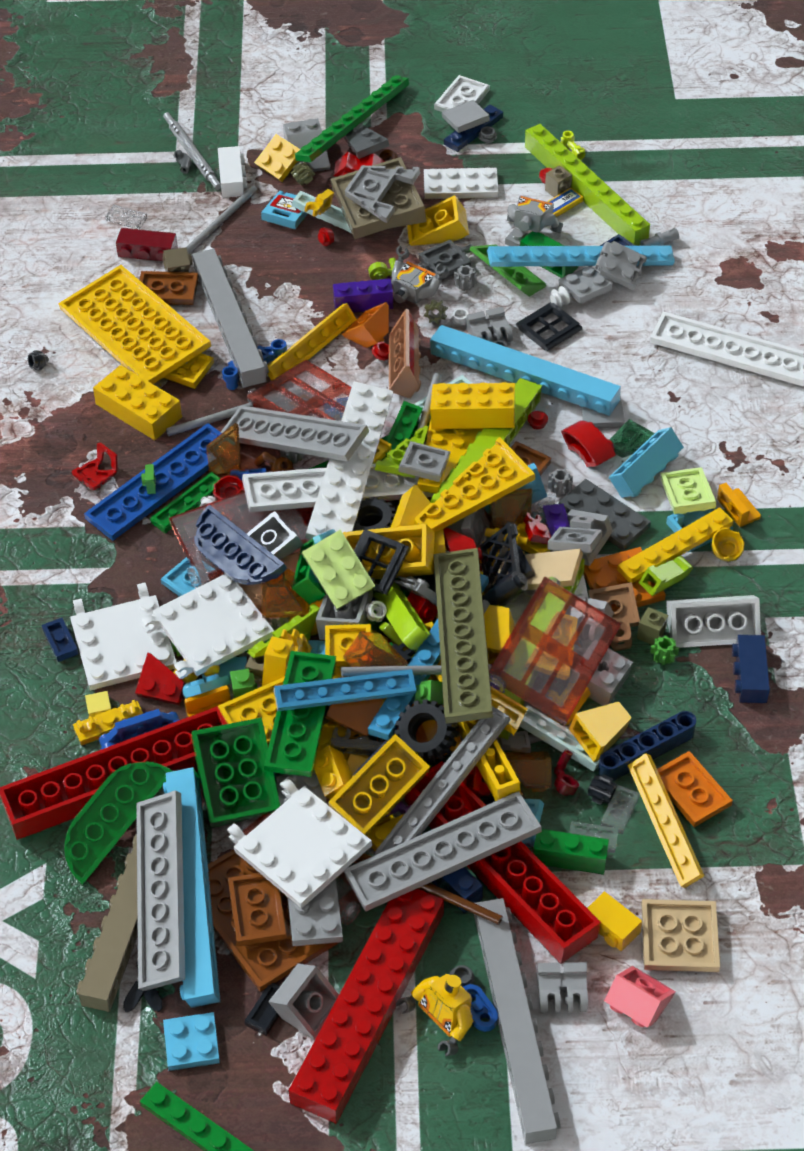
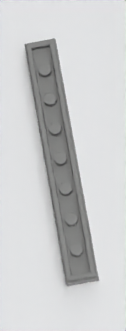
(446, 780)

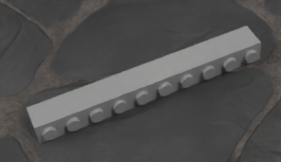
(229, 318)
(516, 1026)

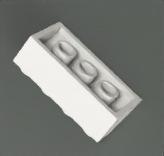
(713, 620)

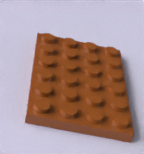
(264, 961)

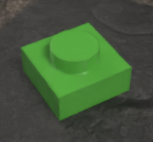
(149, 479)

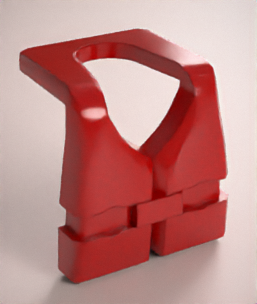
(89, 472)

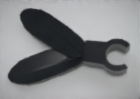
(135, 994)

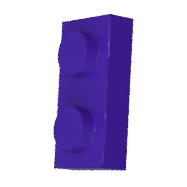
(555, 517)

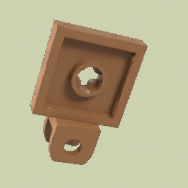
(627, 615)

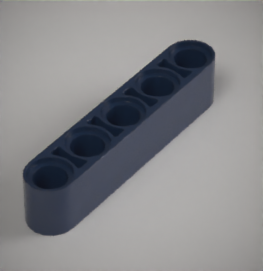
(679, 729)

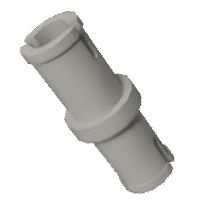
(661, 239)

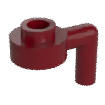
(564, 783)

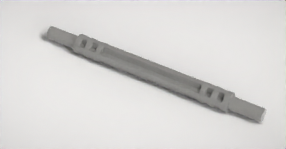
(192, 151)

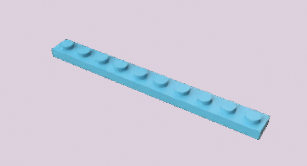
(569, 255)

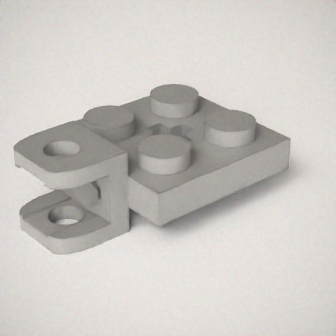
(577, 536)

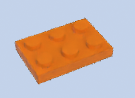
(693, 789)

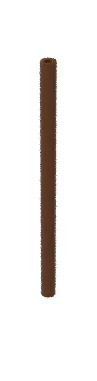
(455, 899)

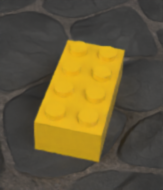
(137, 402)
(473, 405)
(419, 558)
(379, 785)

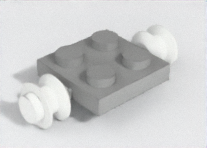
(582, 286)

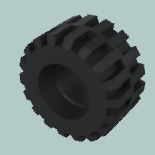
(375, 513)
(414, 718)

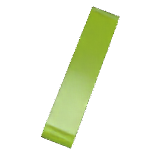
(403, 617)

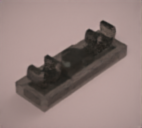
(361, 746)

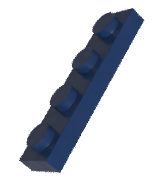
(457, 141)

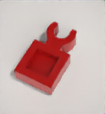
(535, 530)

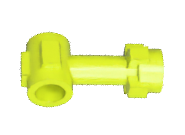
(568, 141)

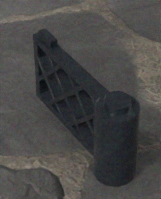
(506, 586)

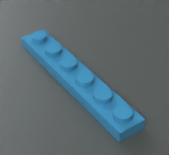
(344, 690)

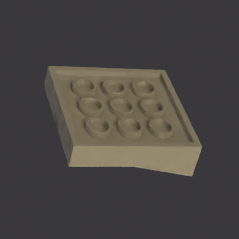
(401, 195)

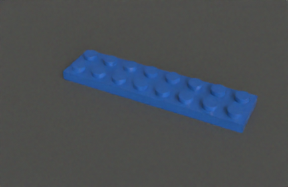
(172, 473)

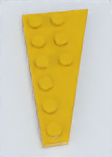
(451, 440)
(480, 484)

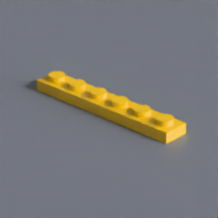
(313, 341)
(675, 544)
(665, 821)

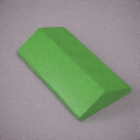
(518, 276)

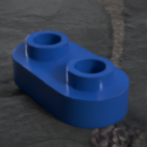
(481, 1009)

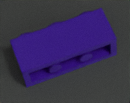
(363, 294)

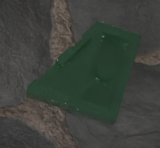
(630, 438)

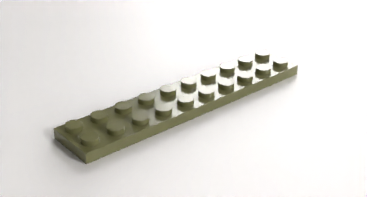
(462, 636)

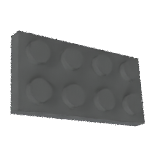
(625, 522)

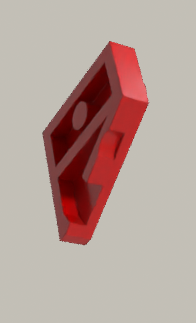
(159, 682)

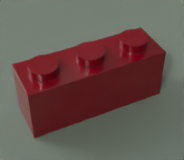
(144, 244)

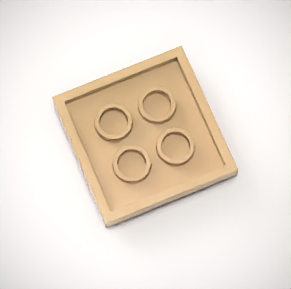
(680, 935)

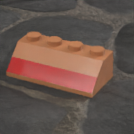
(404, 356)

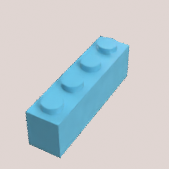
(646, 463)

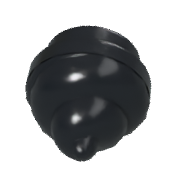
(37, 360)

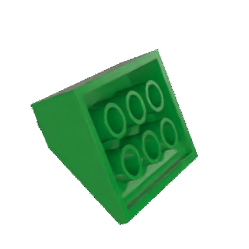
(233, 772)

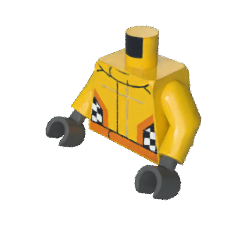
(446, 1005)

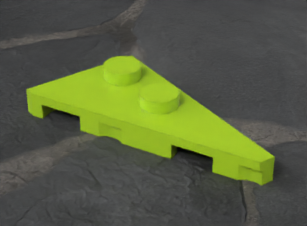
(394, 457)
(302, 624)

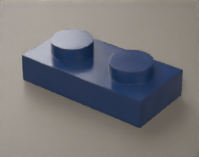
(60, 639)

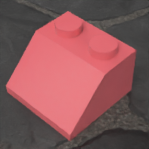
(638, 996)

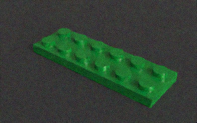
(298, 731)

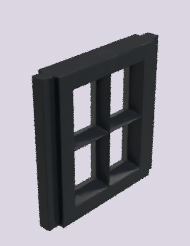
(559, 336)
(394, 565)

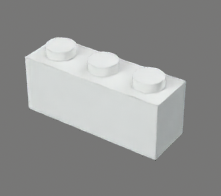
(231, 171)

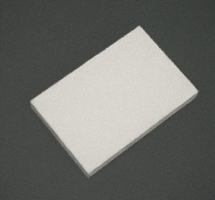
(460, 92)

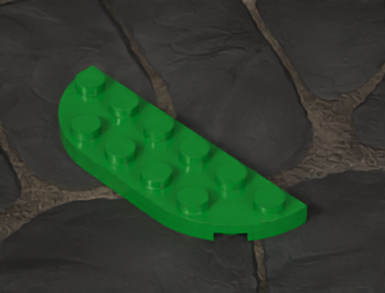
(109, 815)

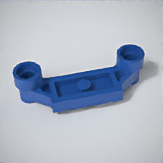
(230, 373)
(137, 726)

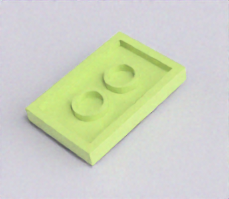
(688, 490)
(338, 569)

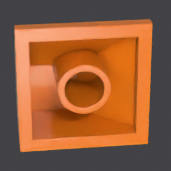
(369, 326)

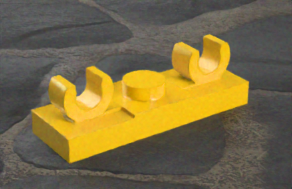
(93, 727)

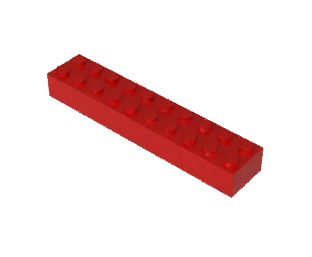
(65, 789)
(523, 882)
(366, 1005)

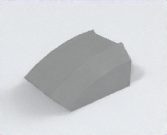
(275, 536)

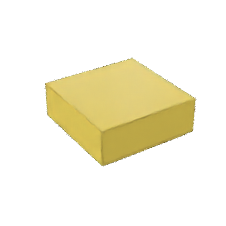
(97, 703)

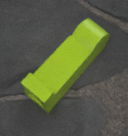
(665, 575)

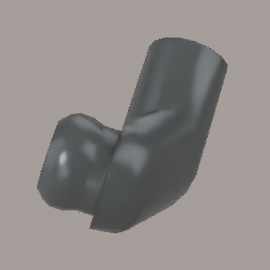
(183, 159)

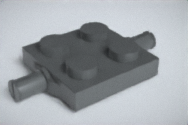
(448, 255)

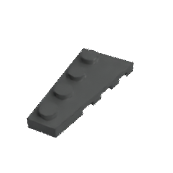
(365, 141)

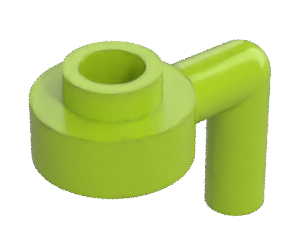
(379, 270)

